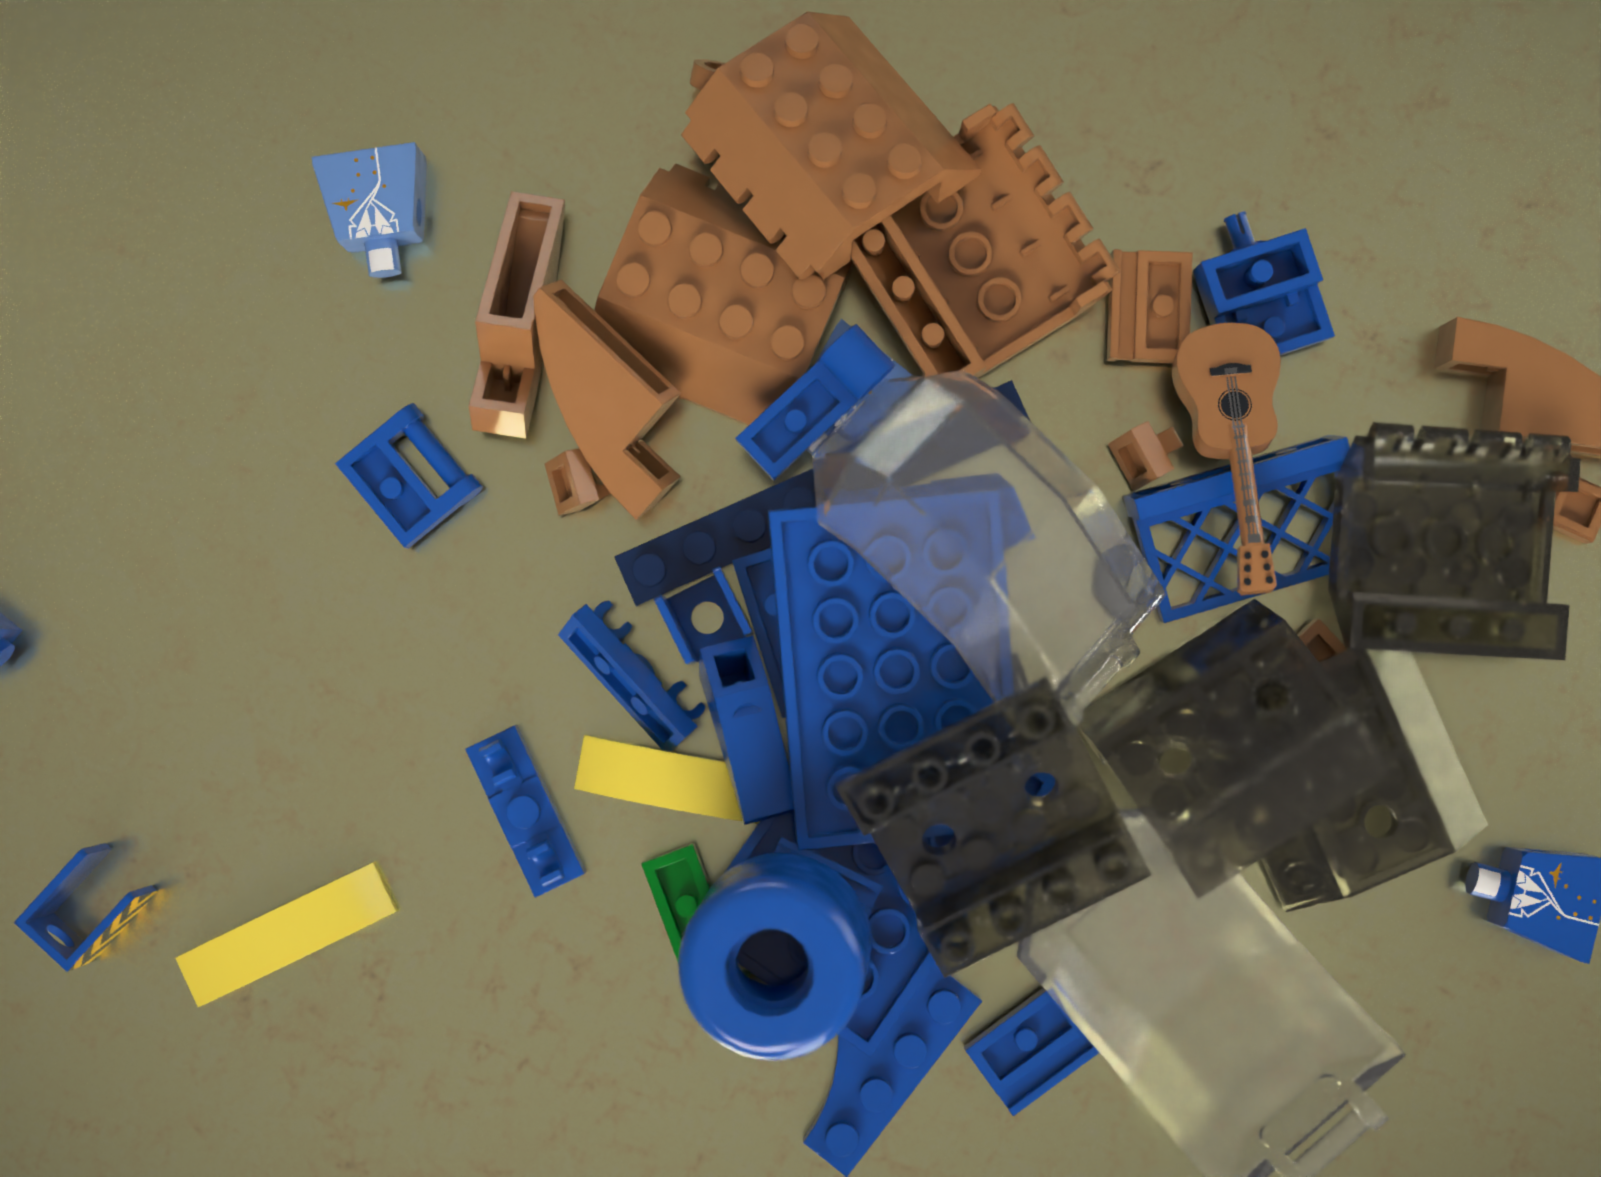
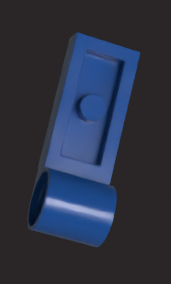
(815, 402)

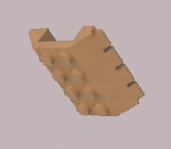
(821, 140)
(990, 261)
(713, 297)

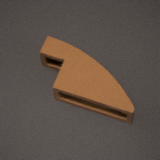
(506, 322)
(1527, 382)
(605, 396)

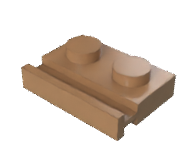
(1149, 305)

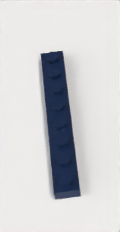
(723, 535)

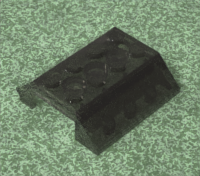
(1449, 541)

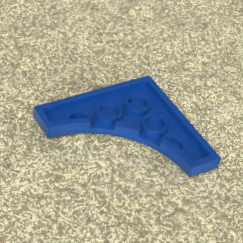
(872, 1090)

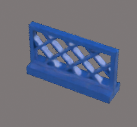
(1215, 488)

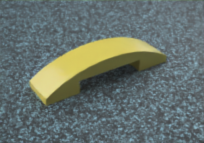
(656, 778)
(286, 934)

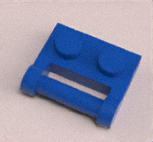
(395, 488)

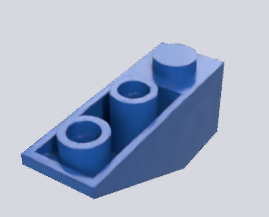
(747, 728)

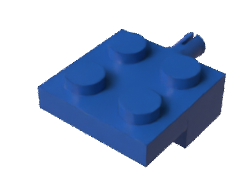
(1267, 286)

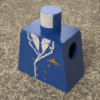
(1543, 897)

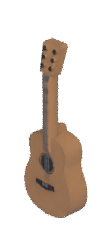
(1228, 387)

